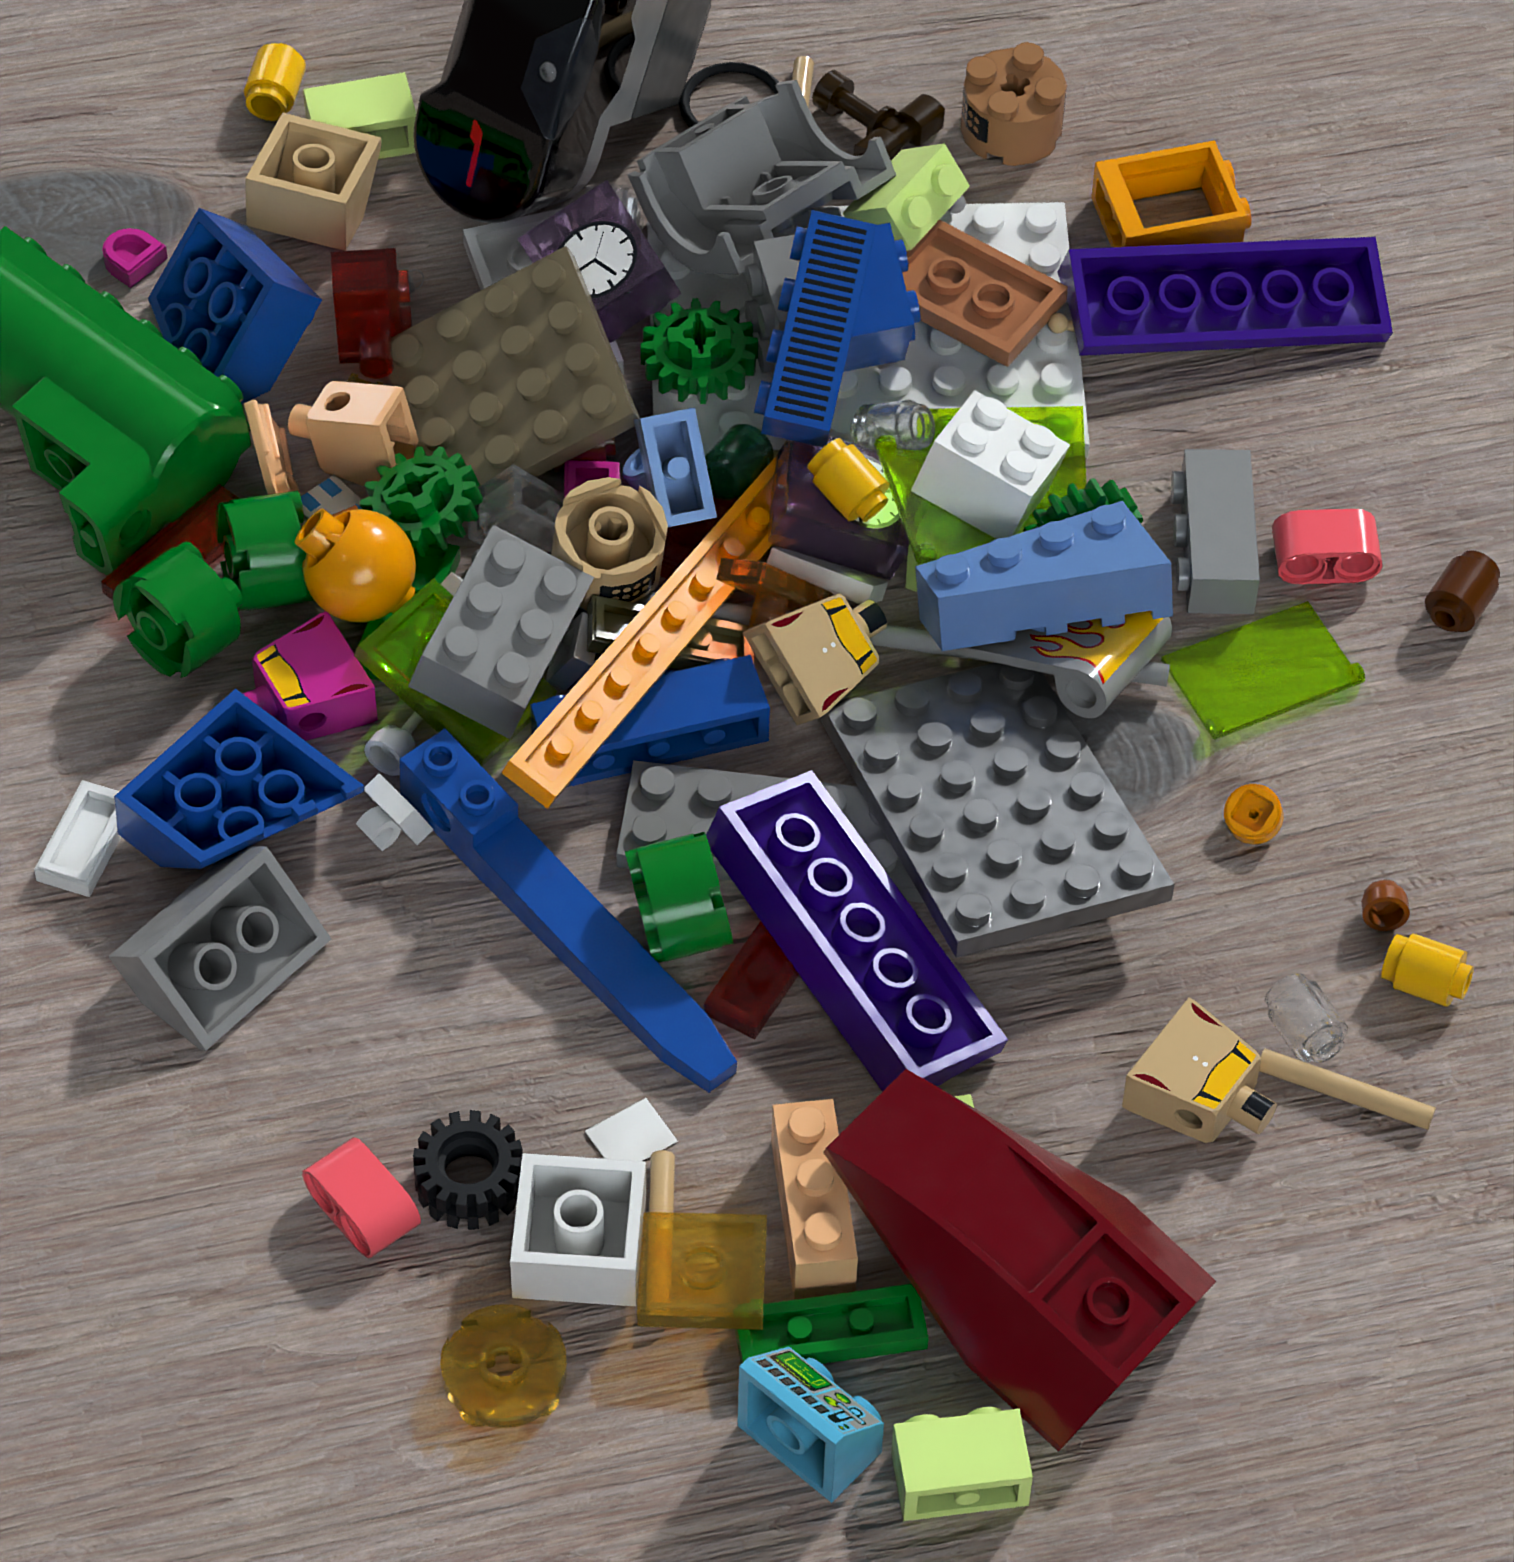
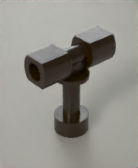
(911, 124)

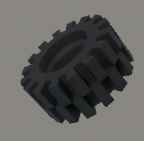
(463, 1140)

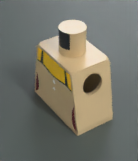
(818, 653)
(1198, 1078)

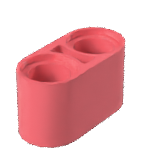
(1327, 546)
(361, 1197)

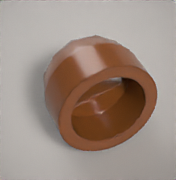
(1385, 905)

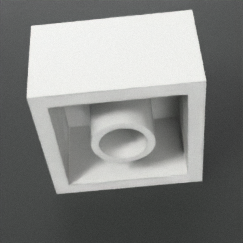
(990, 466)
(578, 1229)

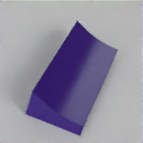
(1226, 295)
(851, 934)

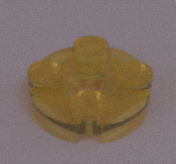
(496, 1399)

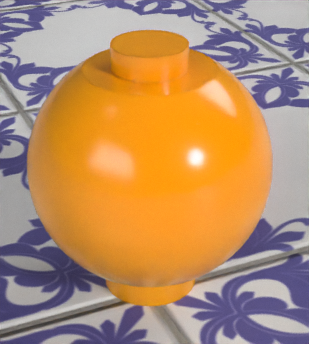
(357, 564)

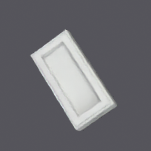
(830, 576)
(81, 841)

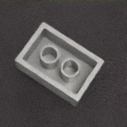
(500, 631)

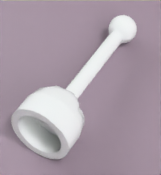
(390, 745)

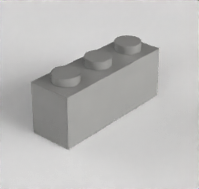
(1216, 531)

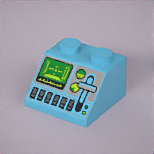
(808, 1420)

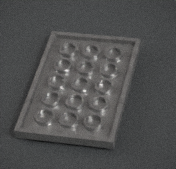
(996, 806)

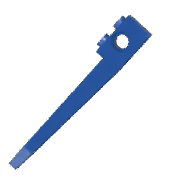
(487, 835)

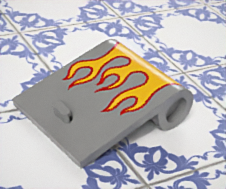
(1088, 661)

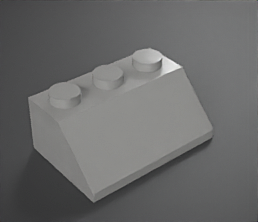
(221, 946)

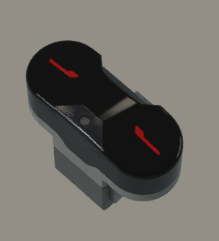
(537, 93)

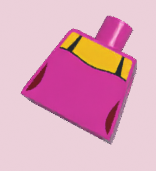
(313, 681)

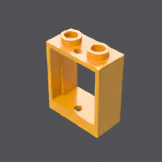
(1166, 172)

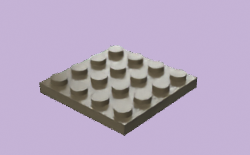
(515, 373)

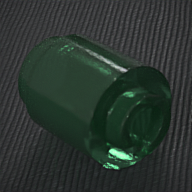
(737, 460)

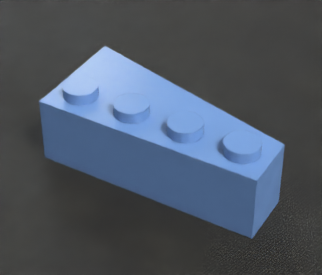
(1045, 578)

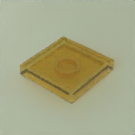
(702, 1270)

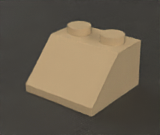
(312, 181)

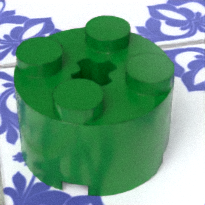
(262, 549)
(179, 610)
(679, 897)

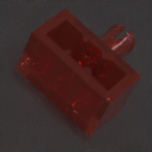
(369, 308)

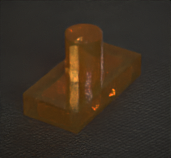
(772, 588)

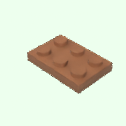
(980, 293)

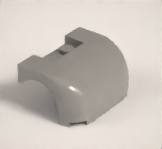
(747, 178)

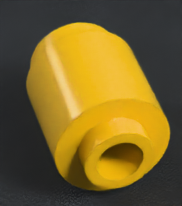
(274, 81)
(849, 481)
(1427, 969)

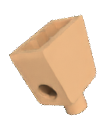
(356, 429)

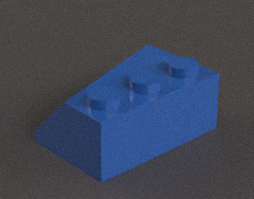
(232, 303)
(227, 787)

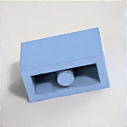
(676, 466)

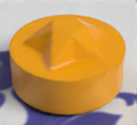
(1253, 814)

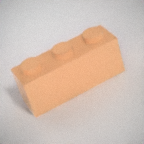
(813, 1200)

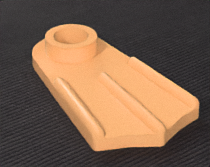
(270, 448)

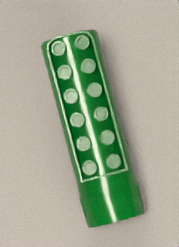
(108, 406)

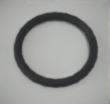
(712, 70)

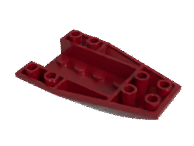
(1016, 1254)

